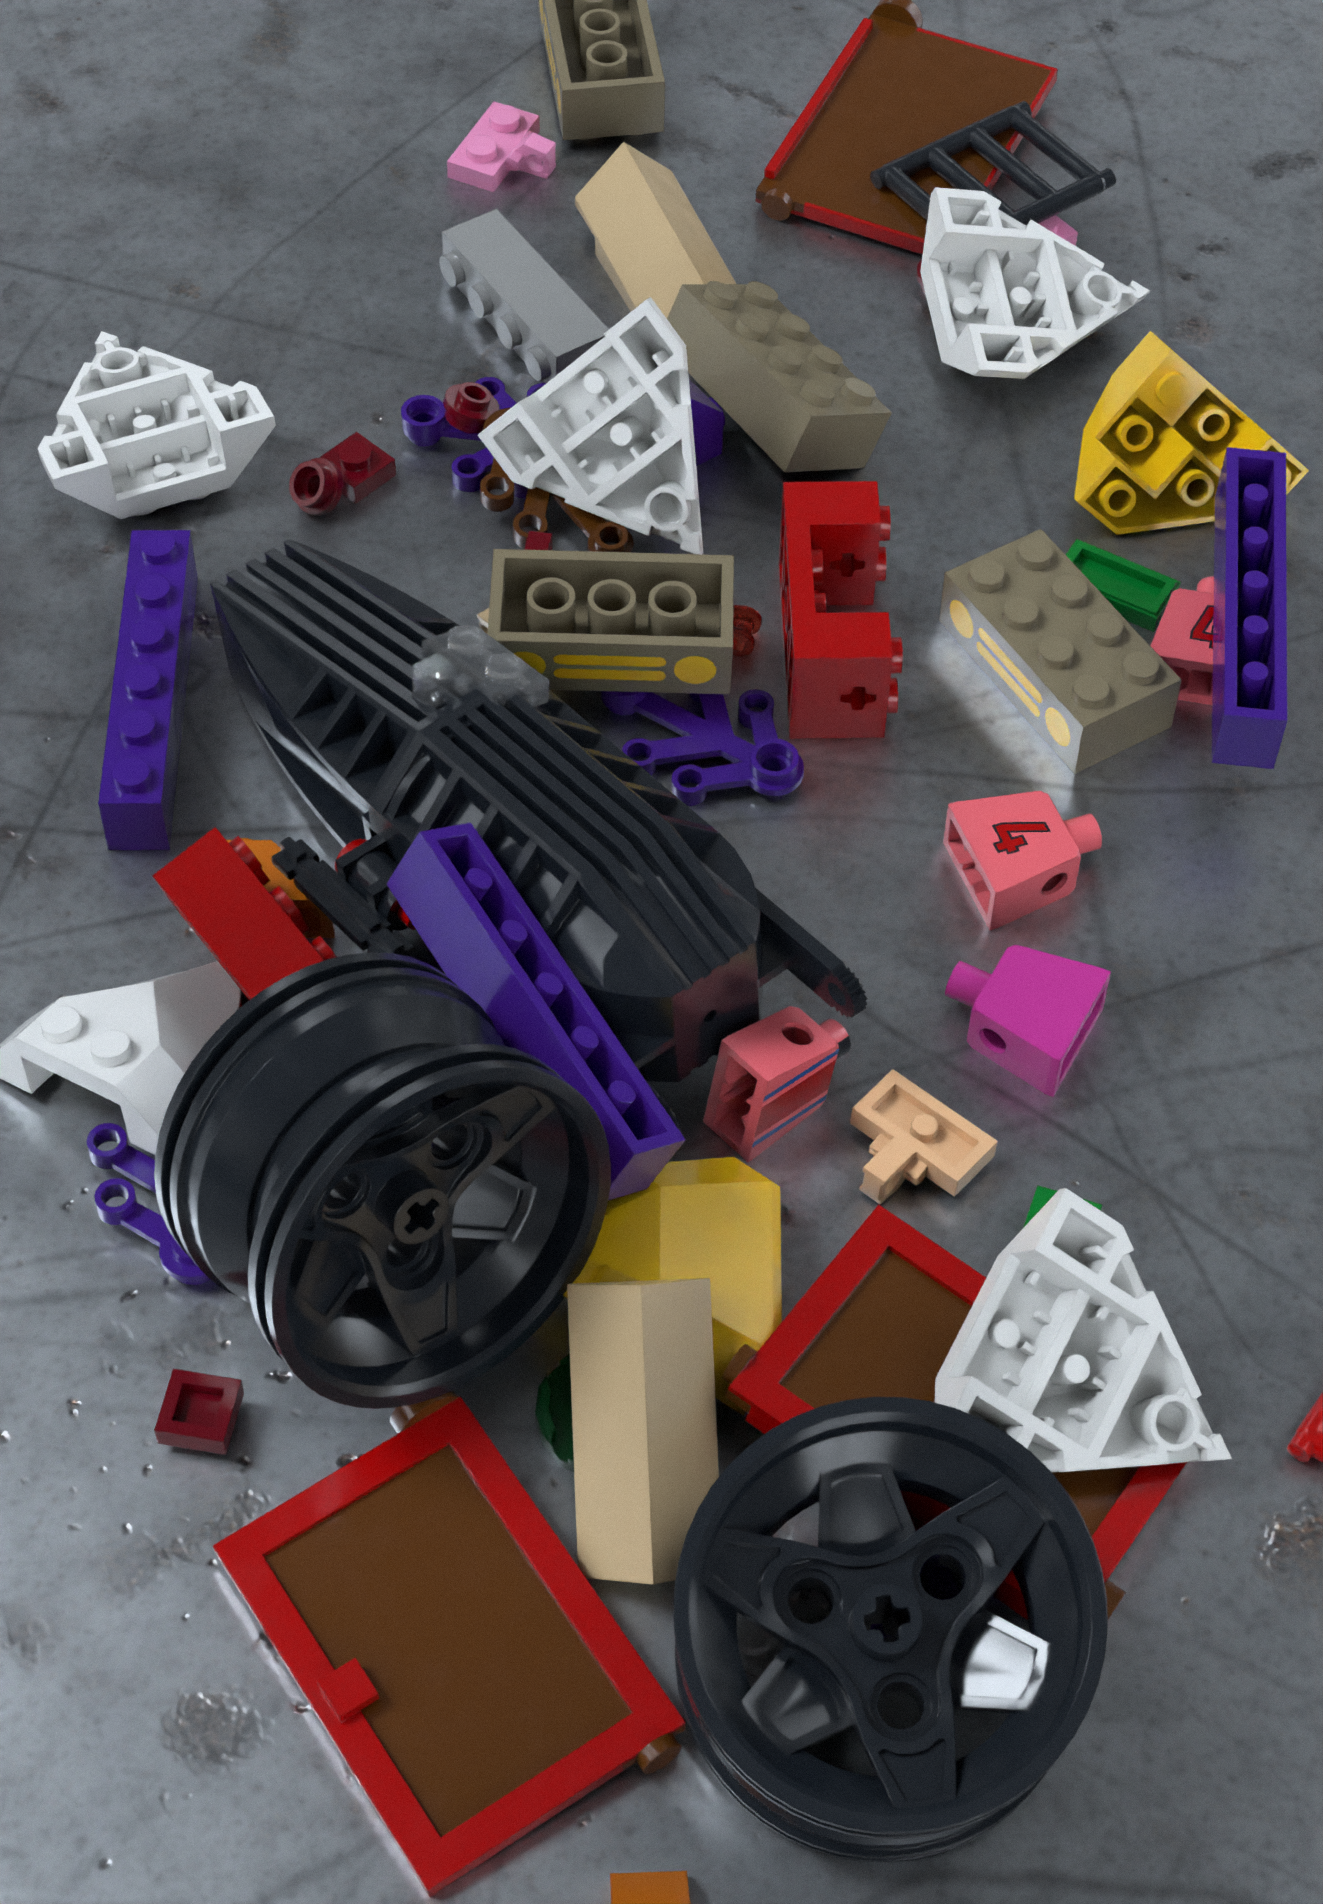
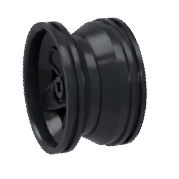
(381, 1178)
(868, 1566)

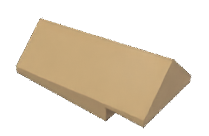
(647, 231)
(640, 1422)

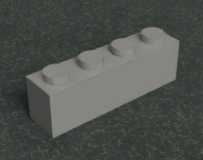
(518, 294)

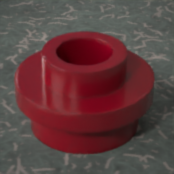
(469, 406)
(316, 486)

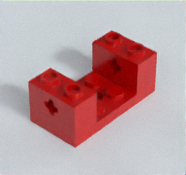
(842, 660)

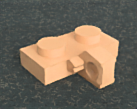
(916, 1140)

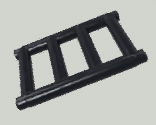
(980, 138)

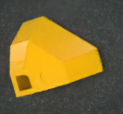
(1161, 444)
(702, 1223)

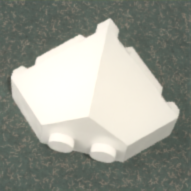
(1009, 291)
(151, 431)
(613, 432)
(125, 1042)
(1076, 1351)

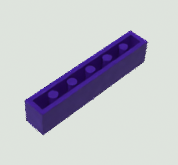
(1250, 609)
(149, 691)
(515, 973)

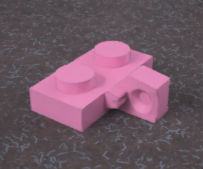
(501, 143)

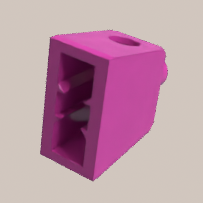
(1031, 1011)

